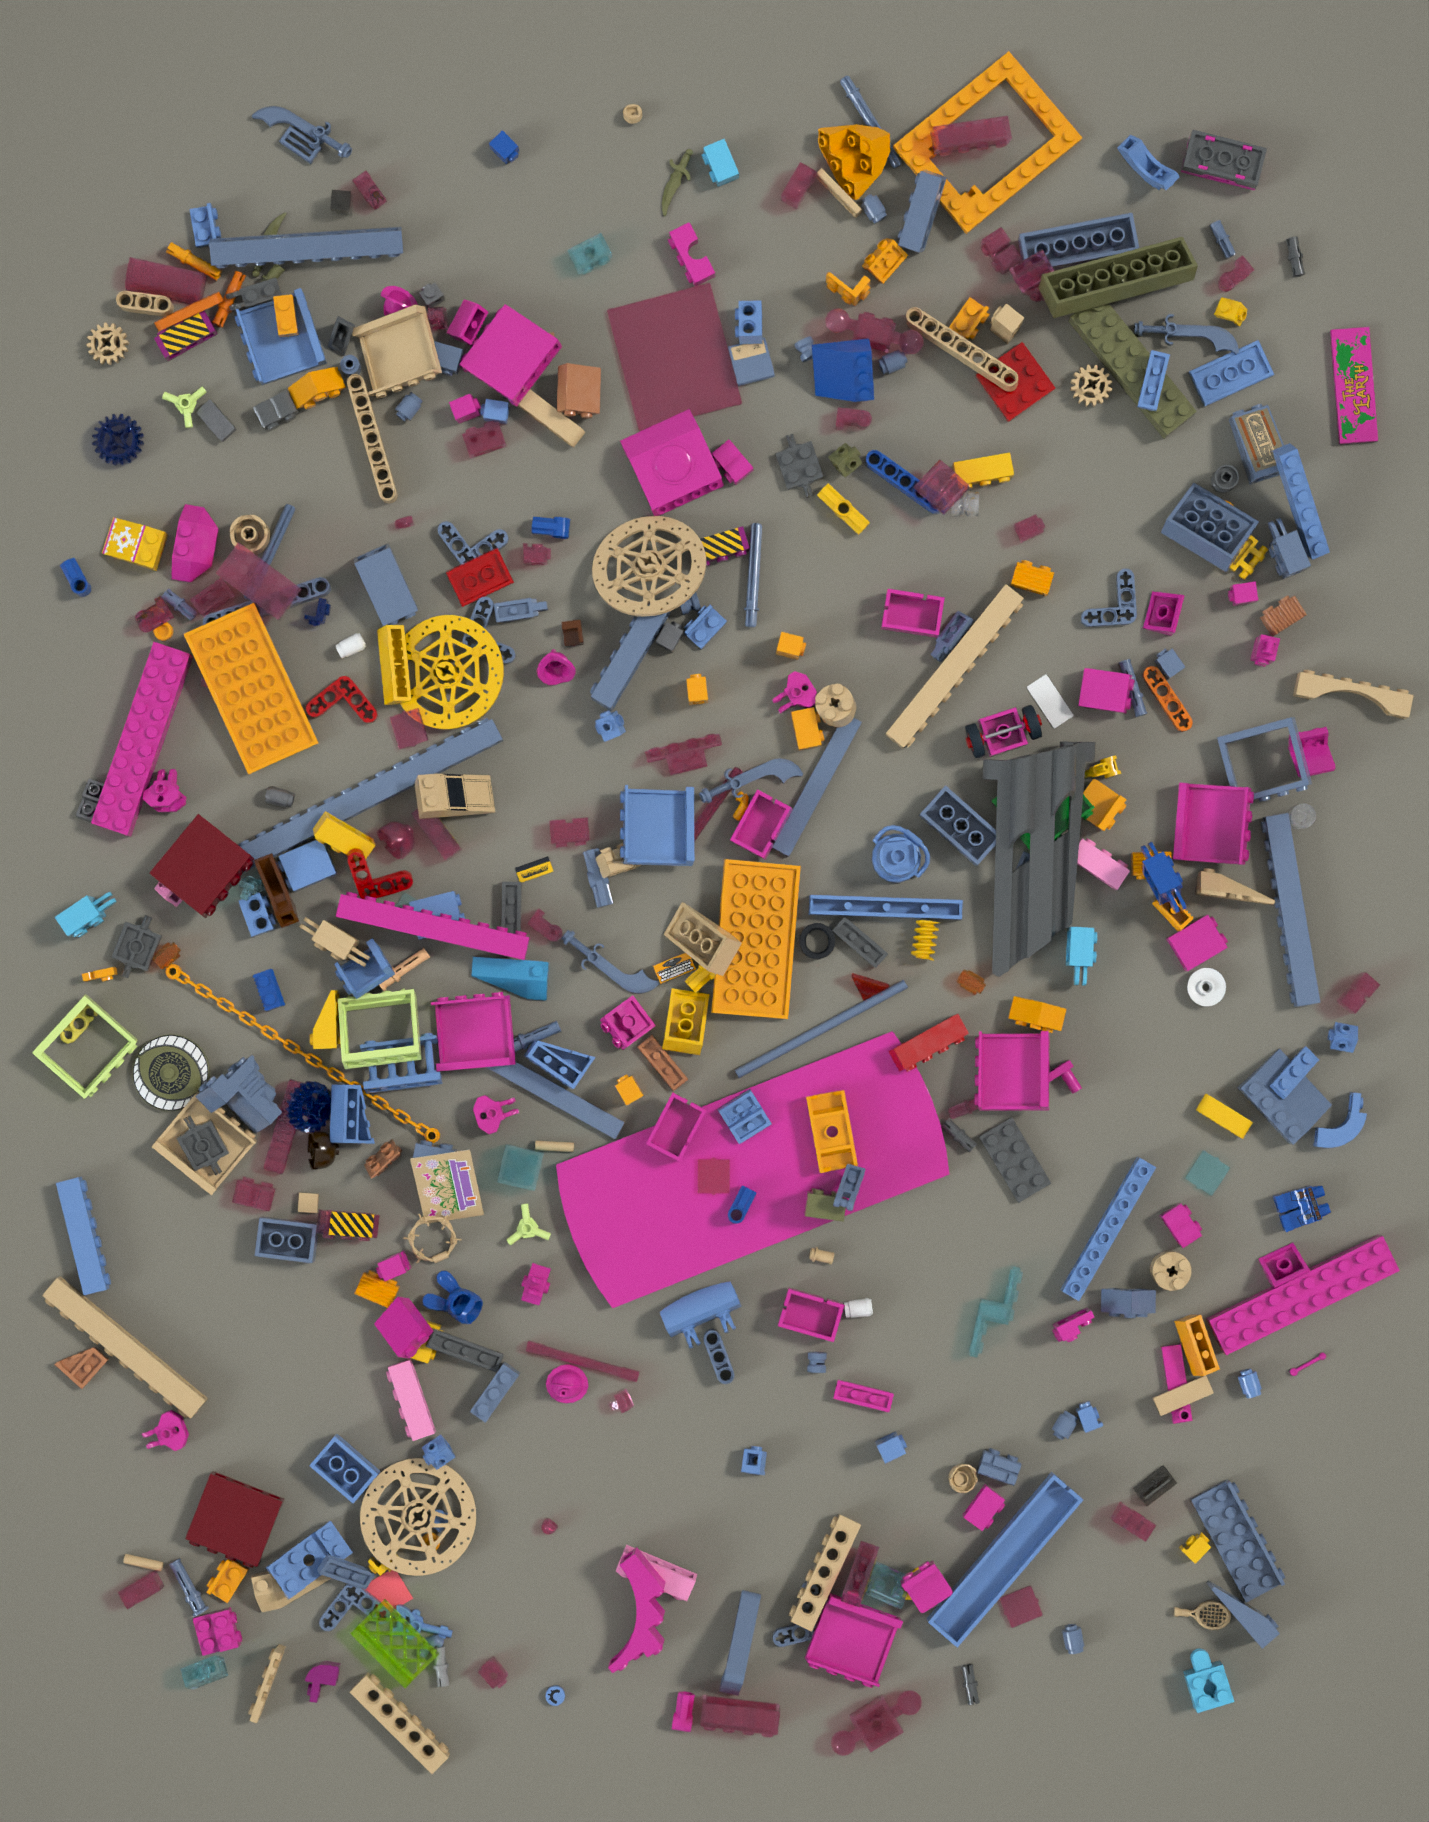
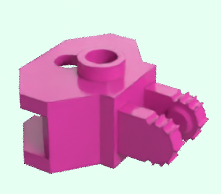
(796, 694)
(165, 794)
(493, 1111)
(535, 1284)
(167, 1432)

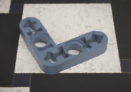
(474, 551)
(1122, 605)
(488, 611)
(349, 1601)
(808, 1634)

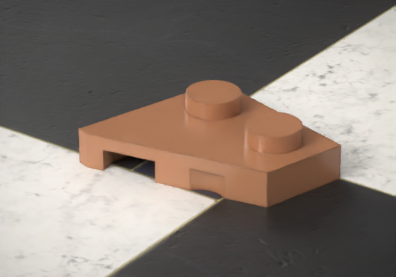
(82, 1366)

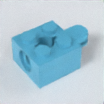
(84, 914)
(1080, 951)
(1207, 1682)

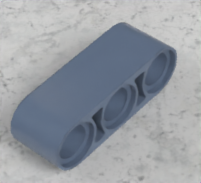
(722, 1365)

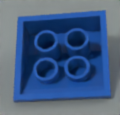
(844, 370)

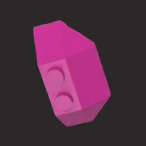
(193, 544)

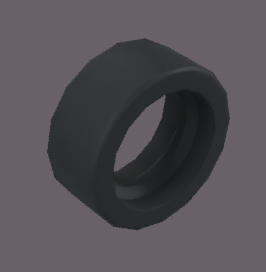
(831, 942)

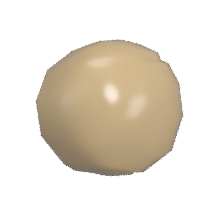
(962, 1478)

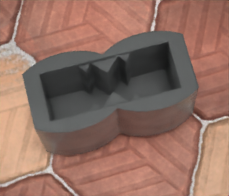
(276, 410)

